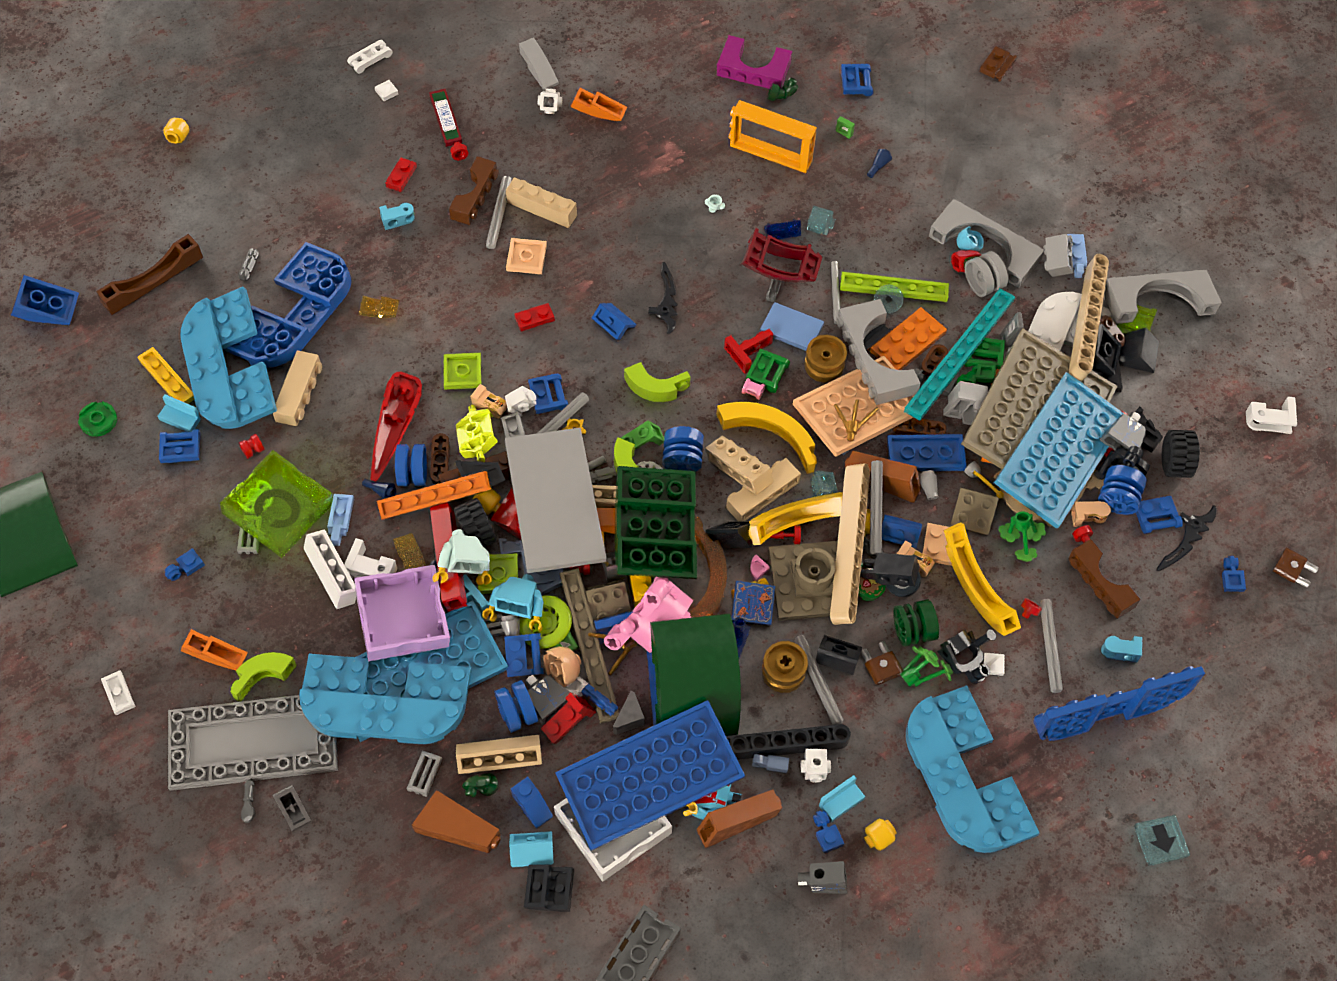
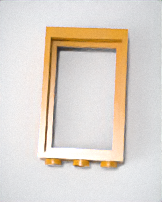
(777, 122)

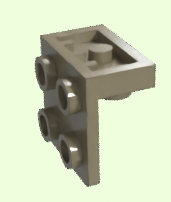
(974, 510)
(607, 599)

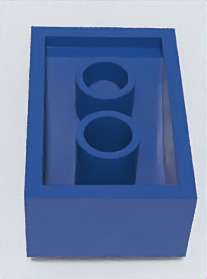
(44, 302)

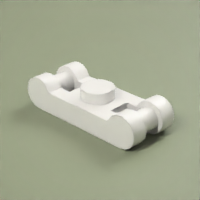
(369, 56)

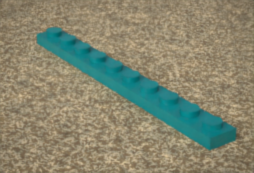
(959, 354)

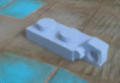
(1078, 254)
(340, 517)

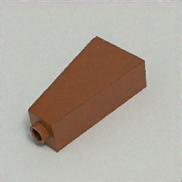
(898, 477)
(738, 817)
(455, 824)

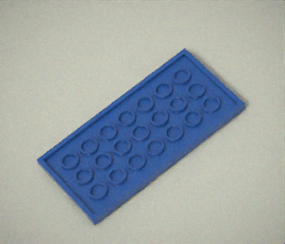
(649, 775)

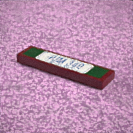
(445, 117)

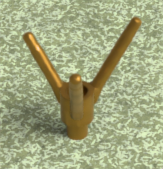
(853, 426)
(627, 646)

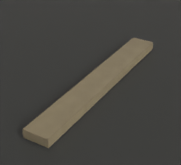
(589, 646)

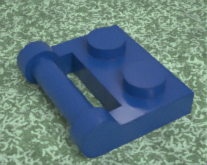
(851, 79)
(543, 396)
(179, 451)
(1157, 509)
(516, 655)

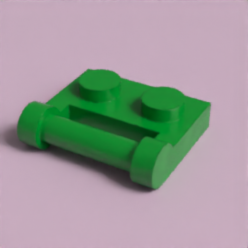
(988, 348)
(762, 366)

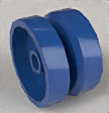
(411, 463)
(512, 707)

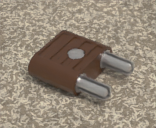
(1290, 566)
(883, 667)

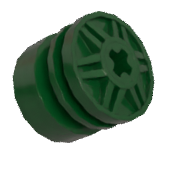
(916, 622)

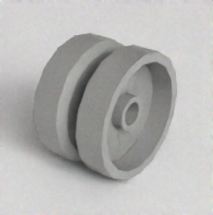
(986, 274)

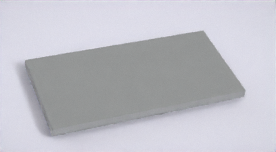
(554, 500)
(245, 743)

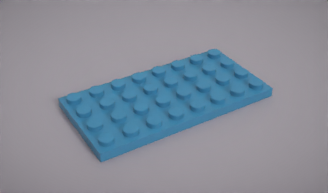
(1059, 450)
(469, 646)

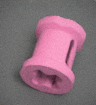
(753, 388)

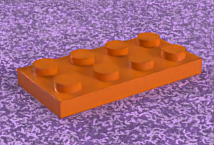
(909, 339)

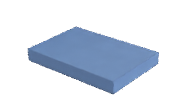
(792, 326)

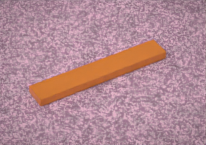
(434, 495)

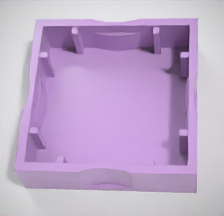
(401, 613)

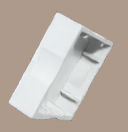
(617, 853)

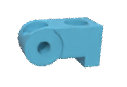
(397, 215)
(1122, 649)

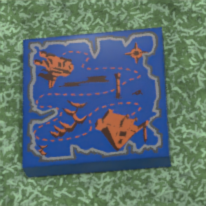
(753, 602)

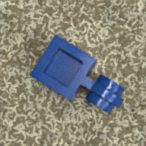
(188, 562)
(1233, 579)
(829, 836)

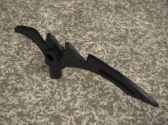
(665, 308)
(1194, 525)

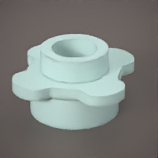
(714, 203)

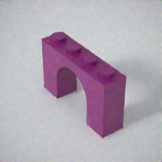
(733, 68)

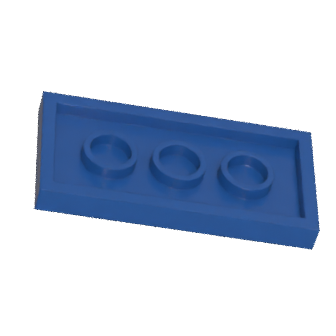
(928, 451)

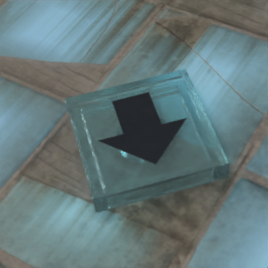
(1161, 840)

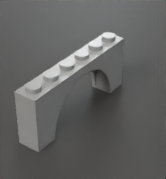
(1021, 253)
(1190, 285)
(883, 383)

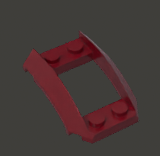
(761, 244)

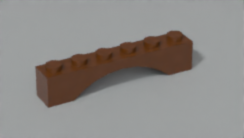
(179, 257)

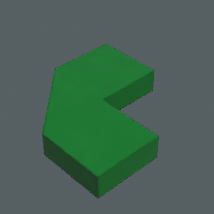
(980, 374)

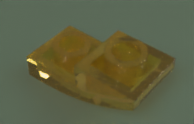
(381, 308)
(409, 551)

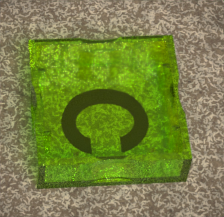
(276, 503)

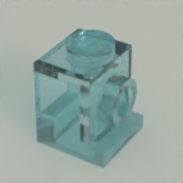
(823, 483)

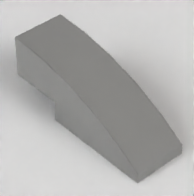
(538, 63)

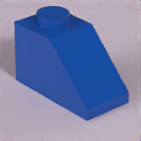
(531, 802)

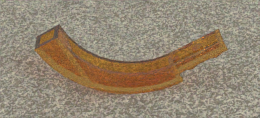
(716, 561)

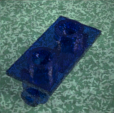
(783, 229)

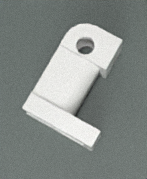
(1272, 419)
(360, 566)

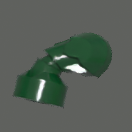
(788, 89)
(485, 784)

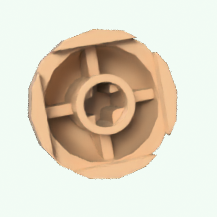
(562, 664)

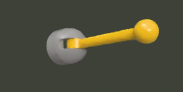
(974, 470)

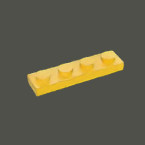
(166, 376)

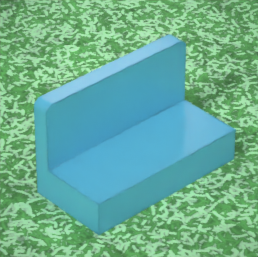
(179, 414)
(841, 799)
(531, 849)

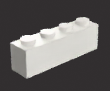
(330, 569)

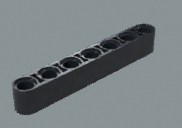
(788, 737)

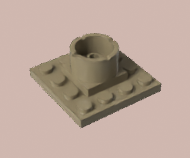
(803, 579)

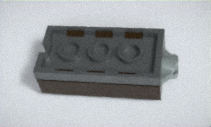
(641, 948)

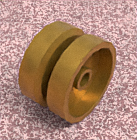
(825, 358)
(784, 666)

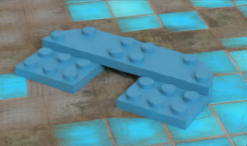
(204, 334)
(338, 706)
(977, 818)

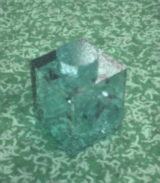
(820, 220)

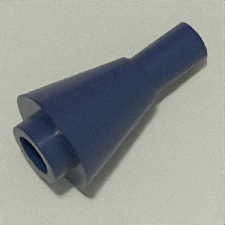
(882, 158)
(383, 489)

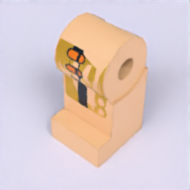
(486, 400)
(1089, 511)
(925, 561)

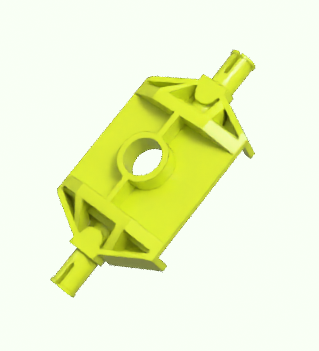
(477, 441)

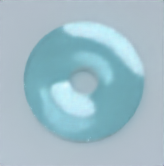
(896, 295)

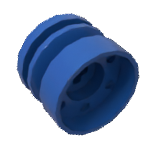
(683, 449)
(1123, 489)

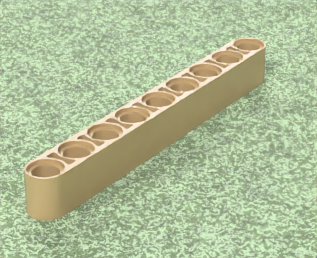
(1089, 317)
(850, 544)

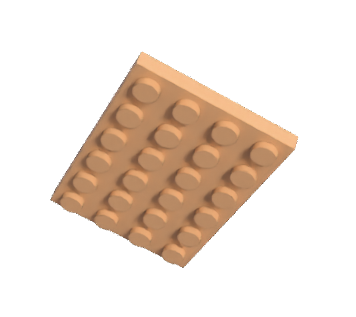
(819, 410)

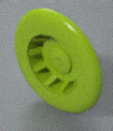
(553, 629)

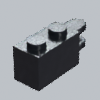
(892, 569)

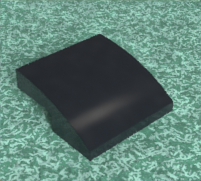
(549, 888)

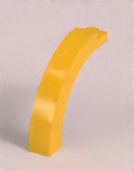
(771, 419)
(793, 514)
(984, 598)

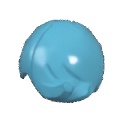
(970, 240)

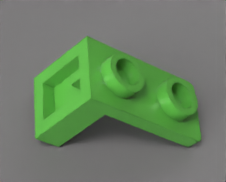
(644, 433)

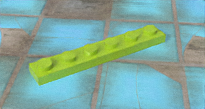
(909, 287)

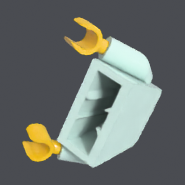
(464, 555)

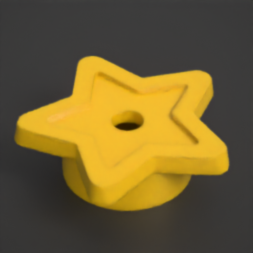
(571, 423)

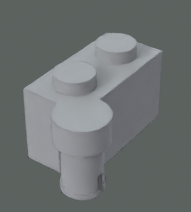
(1059, 255)

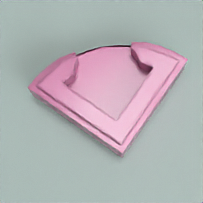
(758, 568)

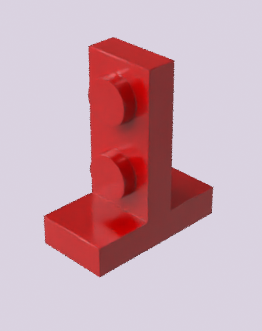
(741, 352)
(567, 717)

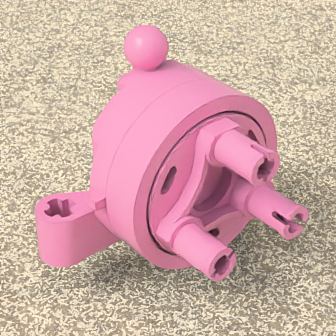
(659, 603)

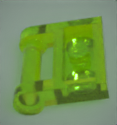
(1140, 320)

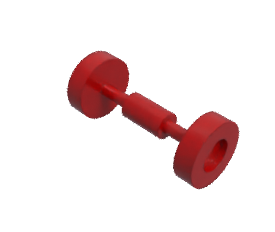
(796, 535)

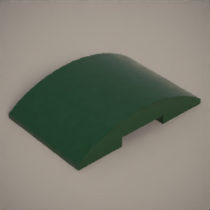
(655, 523)
(30, 535)
(695, 664)

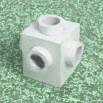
(545, 105)
(815, 765)

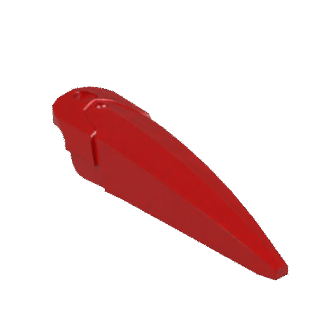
(397, 410)

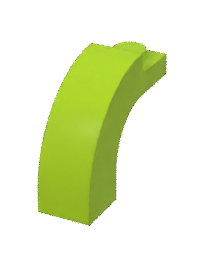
(655, 389)

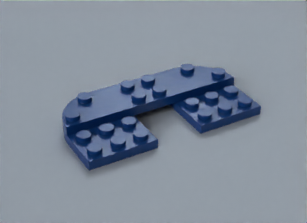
(322, 282)
(1152, 696)

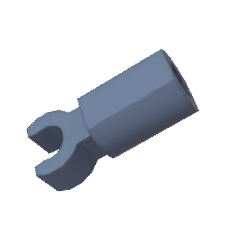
(771, 763)

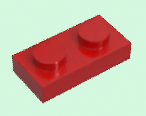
(401, 174)
(534, 317)

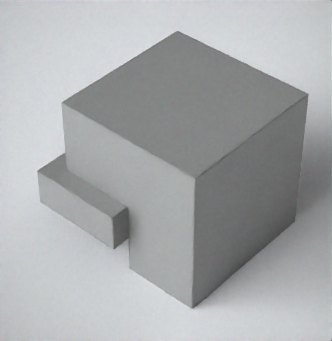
(965, 401)

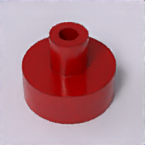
(459, 151)
(1082, 534)
(1030, 608)

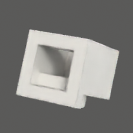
(520, 400)

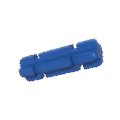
(599, 699)

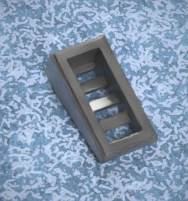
(1012, 329)

